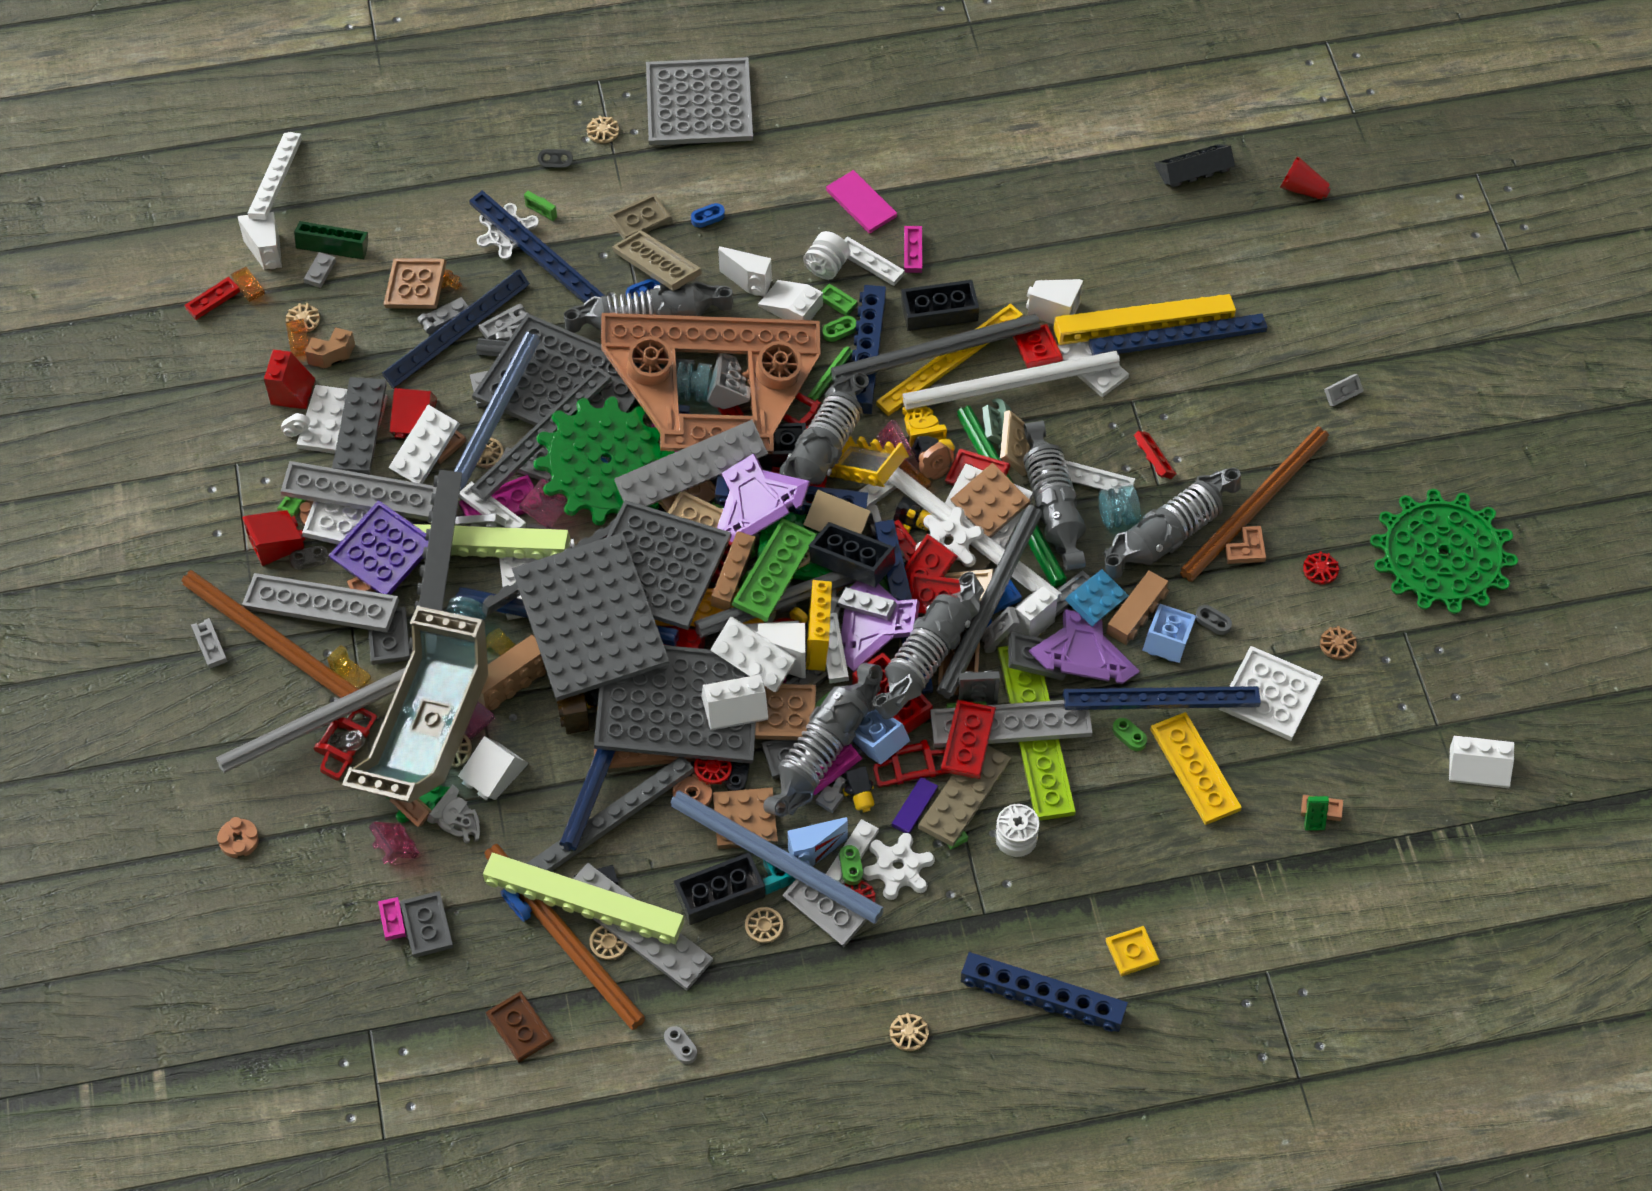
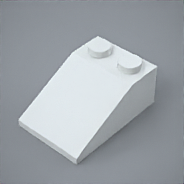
(746, 270)
(792, 301)

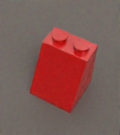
(288, 381)
(407, 410)
(273, 535)

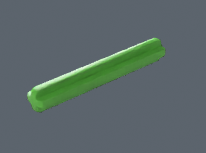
(826, 379)

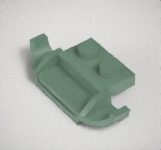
(994, 421)

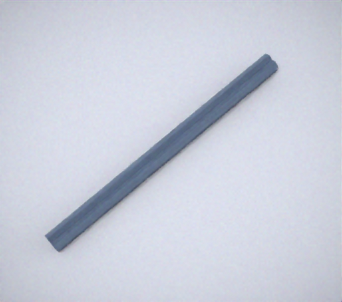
(496, 406)
(777, 857)

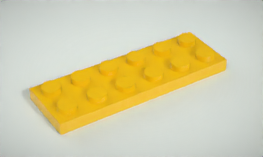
(1195, 768)

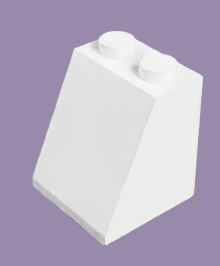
(262, 240)
(1054, 298)
(1036, 612)
(789, 638)
(491, 769)

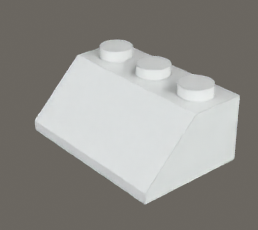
(735, 702)
(1481, 761)

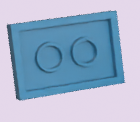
(1097, 597)

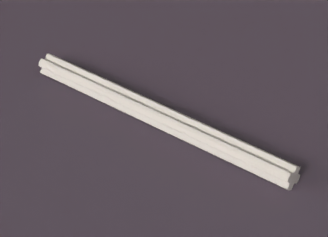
(1011, 380)
(985, 545)

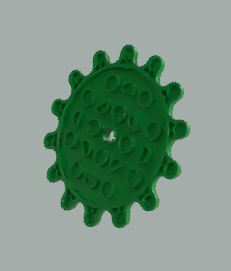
(577, 453)
(1467, 535)

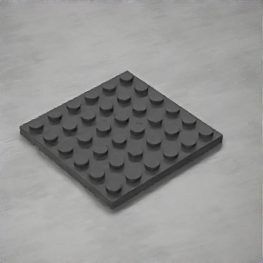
(671, 559)

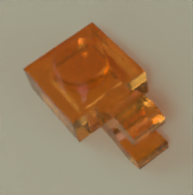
(451, 280)

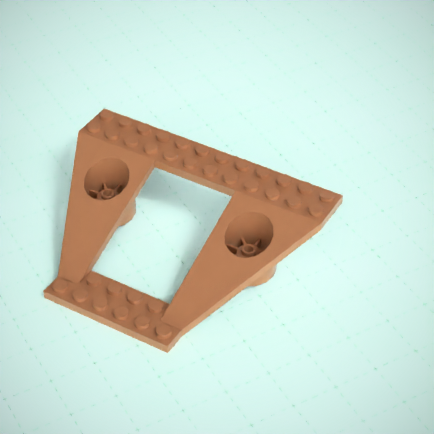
(656, 338)

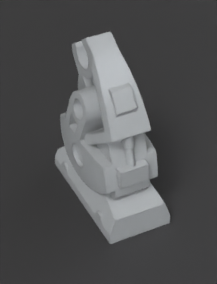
(455, 816)

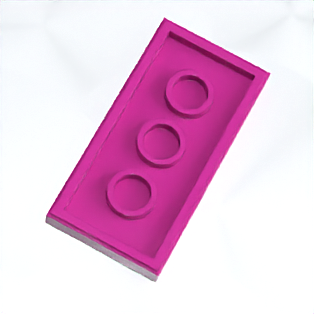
(861, 201)
(509, 495)

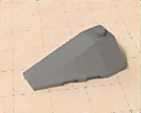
(727, 384)

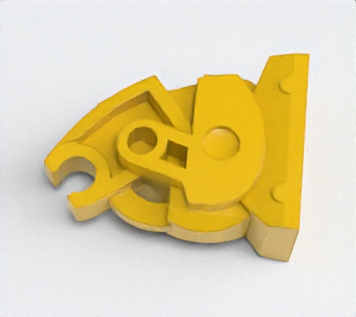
(923, 423)

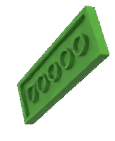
(774, 570)

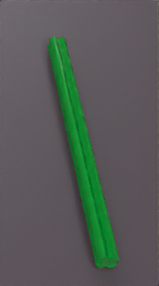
(1037, 541)

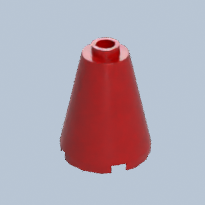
(1305, 181)

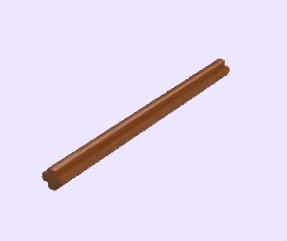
(1254, 504)
(268, 635)
(581, 956)

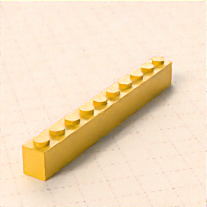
(1133, 319)

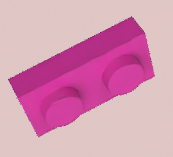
(391, 918)

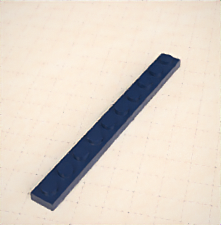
(534, 247)
(455, 328)
(1179, 335)
(897, 576)
(1161, 698)

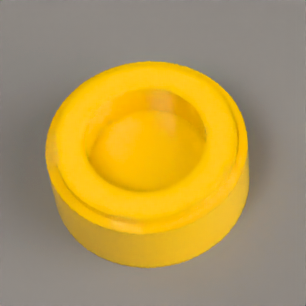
(798, 615)

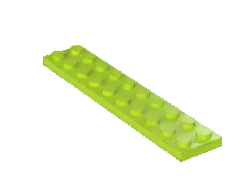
(1041, 758)

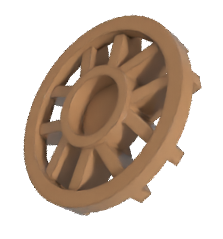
(1338, 643)

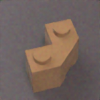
(324, 353)

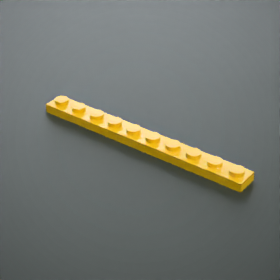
(939, 366)

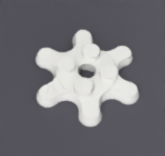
(497, 238)
(954, 527)
(897, 878)

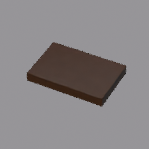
(519, 1026)

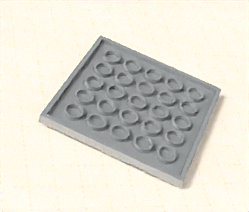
(699, 101)

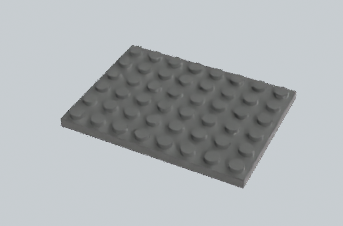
(553, 372)
(590, 616)
(666, 714)

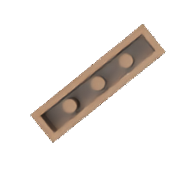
(733, 571)
(1138, 607)

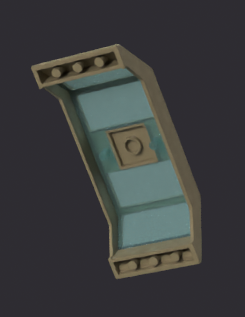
(427, 709)

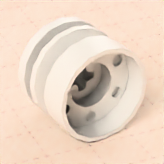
(826, 255)
(1017, 830)

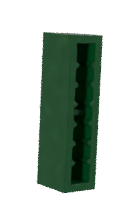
(331, 240)

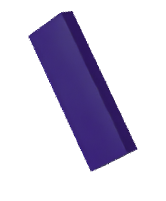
(914, 805)

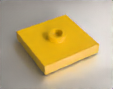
(1132, 951)

